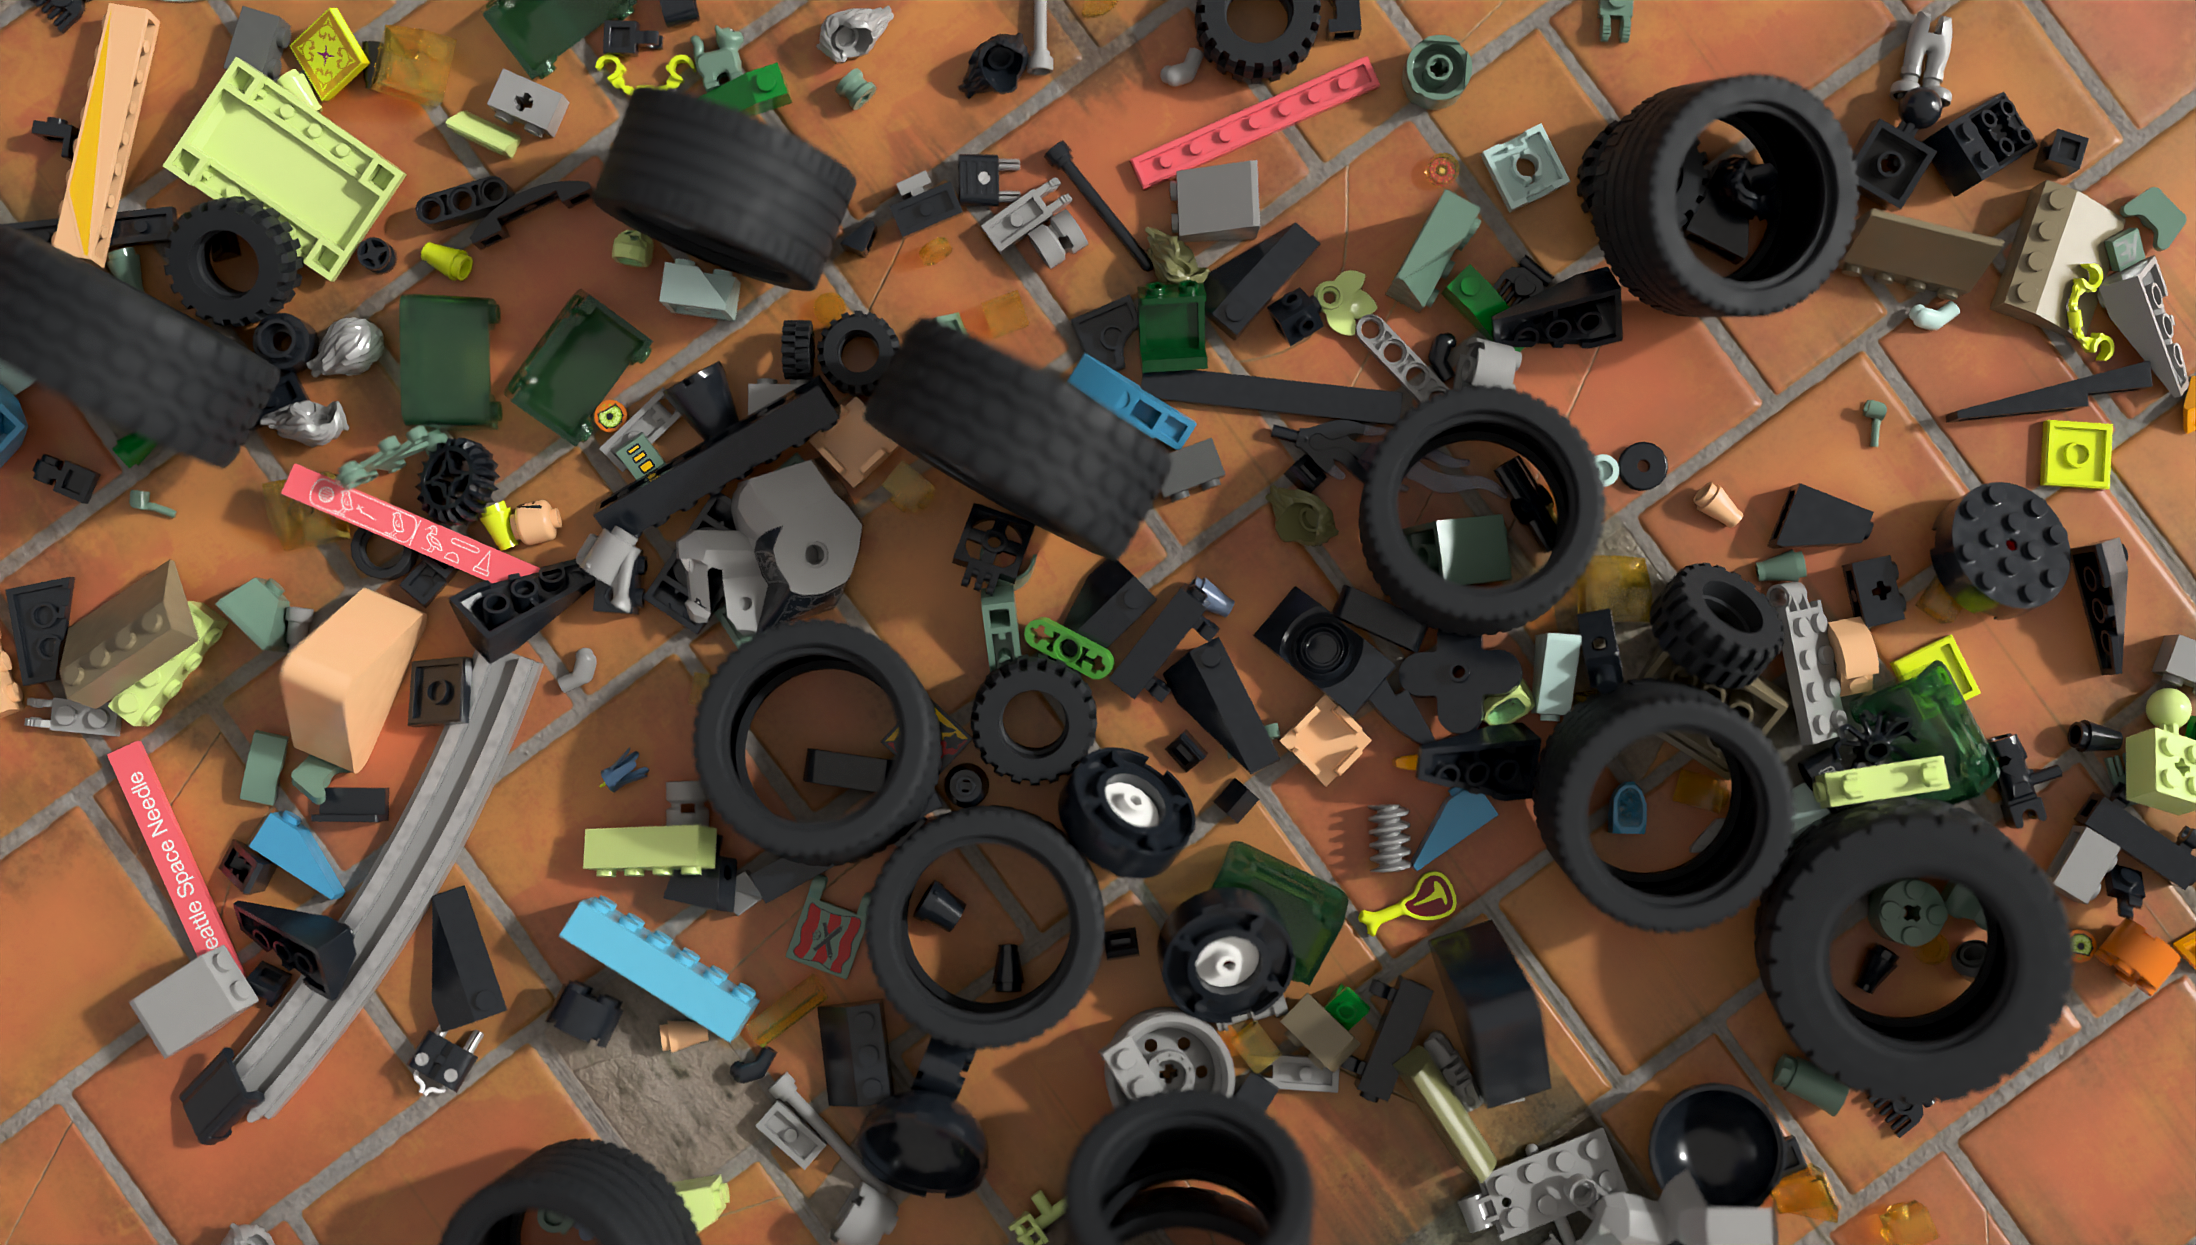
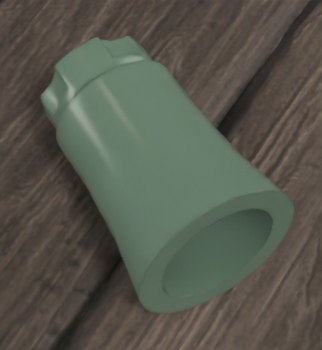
(1810, 1083)

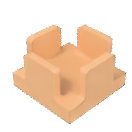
(853, 444)
(1326, 740)

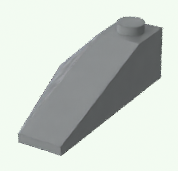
(2137, 309)

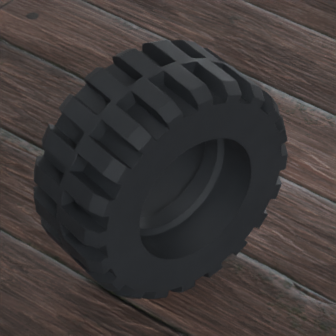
(1256, 59)
(1689, 184)
(193, 270)
(1716, 626)
(1027, 762)

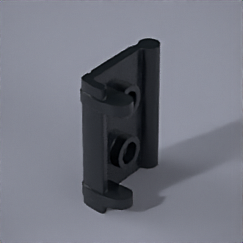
(217, 1099)

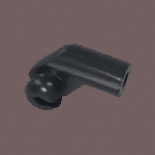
(1439, 355)
(753, 1070)

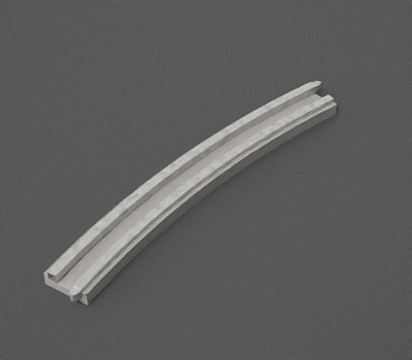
(399, 883)

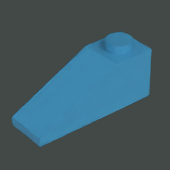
(1455, 820)
(296, 851)

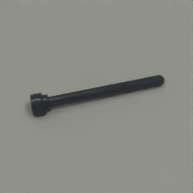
(1060, 157)

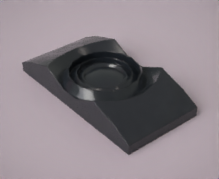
(670, 587)
(1324, 651)

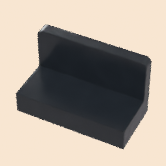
(926, 210)
(354, 805)

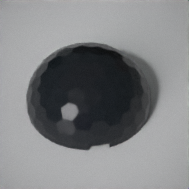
(1723, 1141)
(924, 1144)

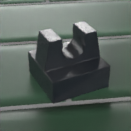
(269, 982)

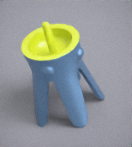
(618, 774)

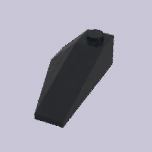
(1575, 311)
(2102, 584)
(1105, 607)
(512, 611)
(1214, 695)
(1485, 761)
(303, 941)

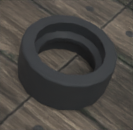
(360, 557)

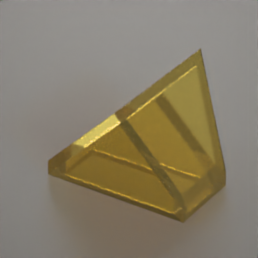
(1807, 1195)

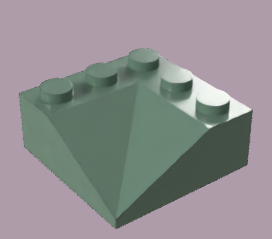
(1444, 231)

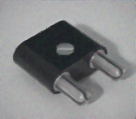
(980, 180)

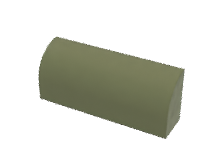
(1446, 1113)

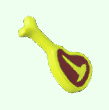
(1430, 900)

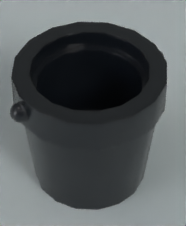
(939, 907)

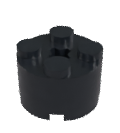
(585, 1014)
(942, 1068)

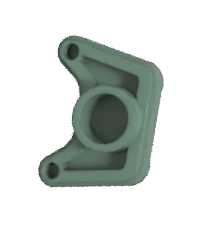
(2158, 214)
(314, 776)

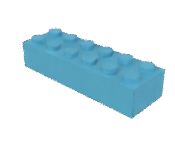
(661, 967)

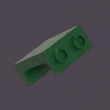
(1172, 326)

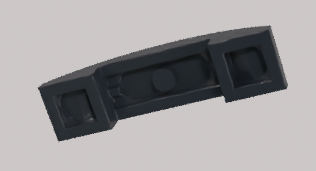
(493, 228)

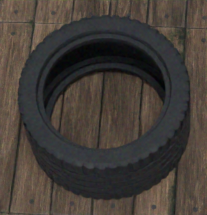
(724, 187)
(1812, 199)
(1506, 420)
(751, 677)
(1728, 869)
(935, 1008)
(1189, 1139)
(584, 1180)

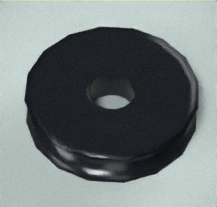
(1652, 456)

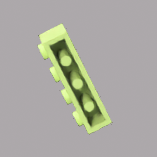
(145, 699)
(650, 848)

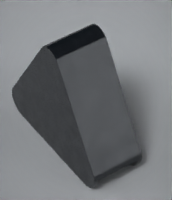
(1493, 1013)

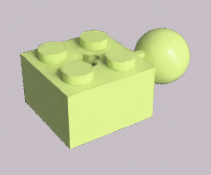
(2161, 760)

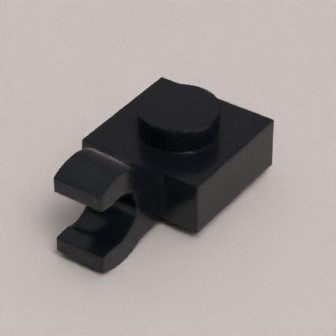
(624, 38)
(2127, 887)

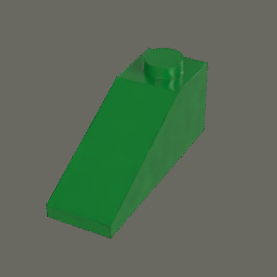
(754, 91)
(1476, 300)

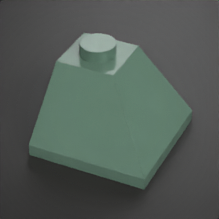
(259, 612)

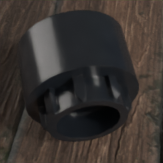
(273, 330)

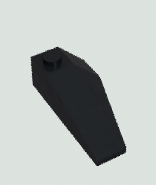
(1251, 280)
(461, 968)

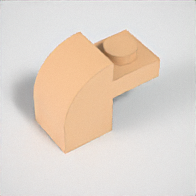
(1853, 654)

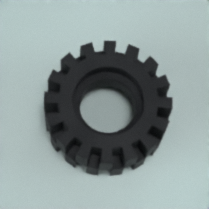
(798, 349)

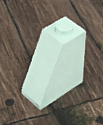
(1554, 674)

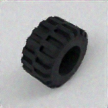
(839, 335)

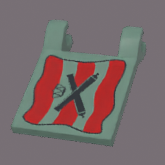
(826, 933)

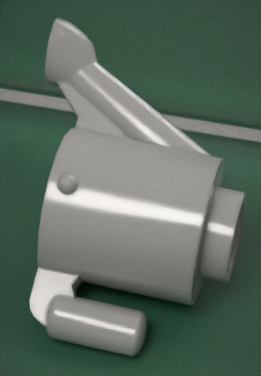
(611, 560)

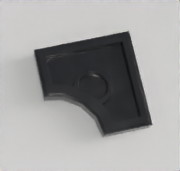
(1106, 331)

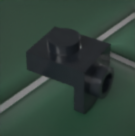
(57, 131)

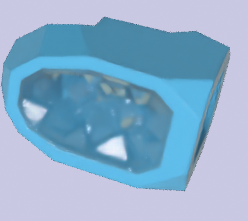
(1627, 810)

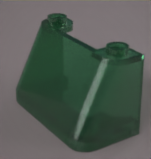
(547, 28)
(447, 362)
(576, 366)
(1941, 724)
(1309, 905)

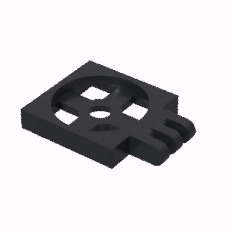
(984, 568)

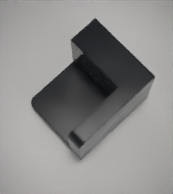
(2061, 153)

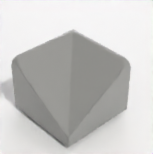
(746, 893)

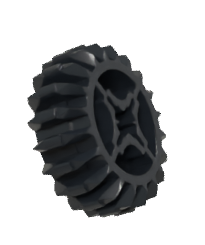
(457, 481)

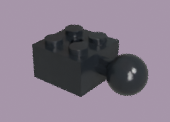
(1905, 154)

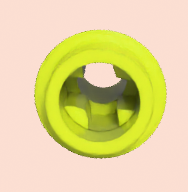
(447, 260)
(498, 525)

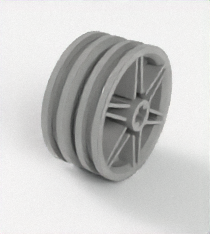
(1166, 1027)

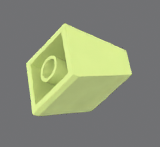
(704, 1197)

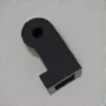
(1346, 20)

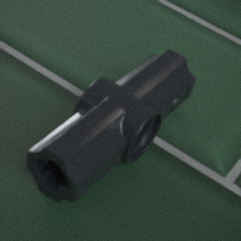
(1529, 501)

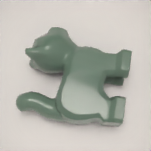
(719, 63)

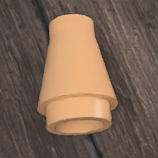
(1715, 503)
(682, 1034)

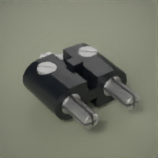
(443, 1060)

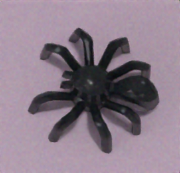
(1875, 744)

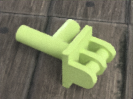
(1048, 1216)

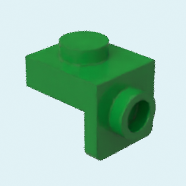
(1346, 1006)

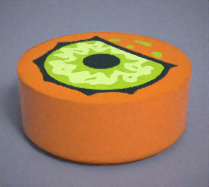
(611, 416)
(2083, 944)

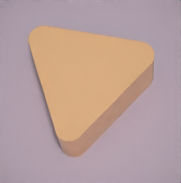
(348, 676)

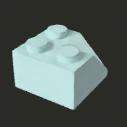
(697, 293)

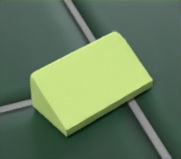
(484, 133)

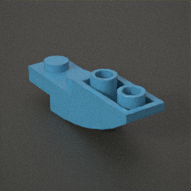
(1131, 402)

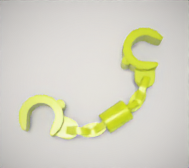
(618, 82)
(2074, 315)

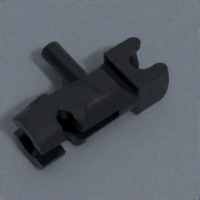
(2018, 782)

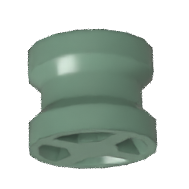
(855, 89)

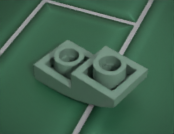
(264, 767)

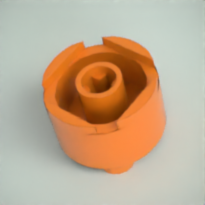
(2138, 956)

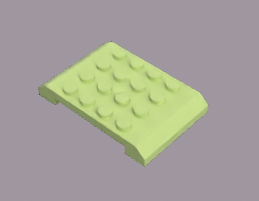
(281, 151)

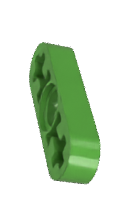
(1087, 665)

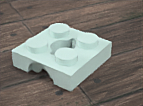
(1514, 187)

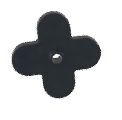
(1460, 699)

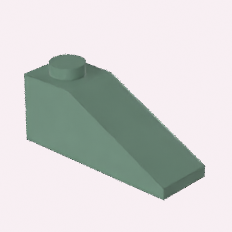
(1000, 625)

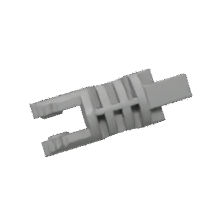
(1454, 1070)

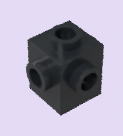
(1296, 316)

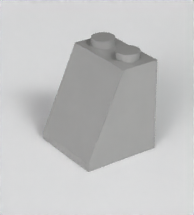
(1216, 202)
(194, 1001)

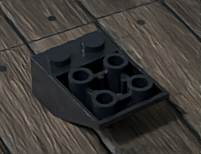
(1980, 144)

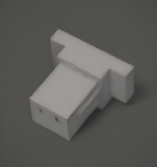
(1552, 1240)

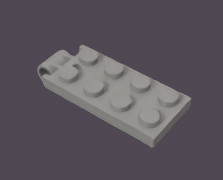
(1808, 663)
(1537, 1185)

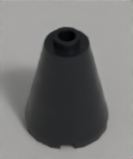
(704, 401)

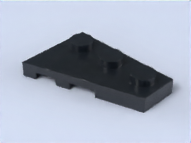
(40, 627)

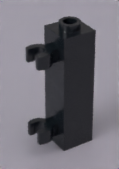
(1161, 639)
(2140, 841)
(1392, 1037)

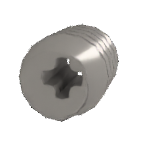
(1390, 837)

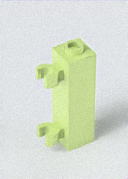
(1880, 782)

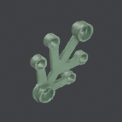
(389, 457)

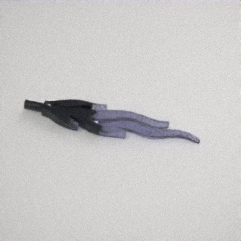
(1331, 443)

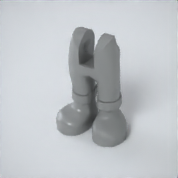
(1936, 47)

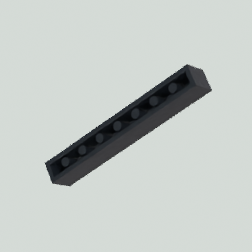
(720, 459)

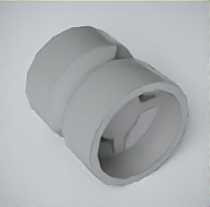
(1050, 248)
(686, 792)

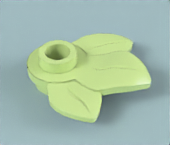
(1349, 302)

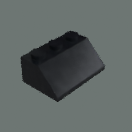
(856, 1053)

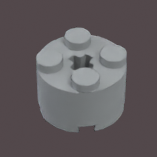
(1487, 365)
(864, 1218)

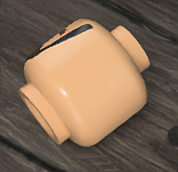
(535, 522)

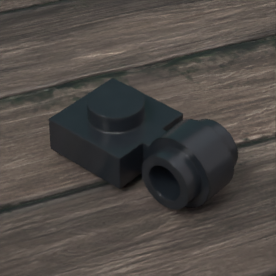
(72, 479)

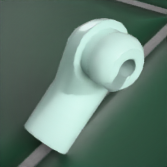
(1933, 319)

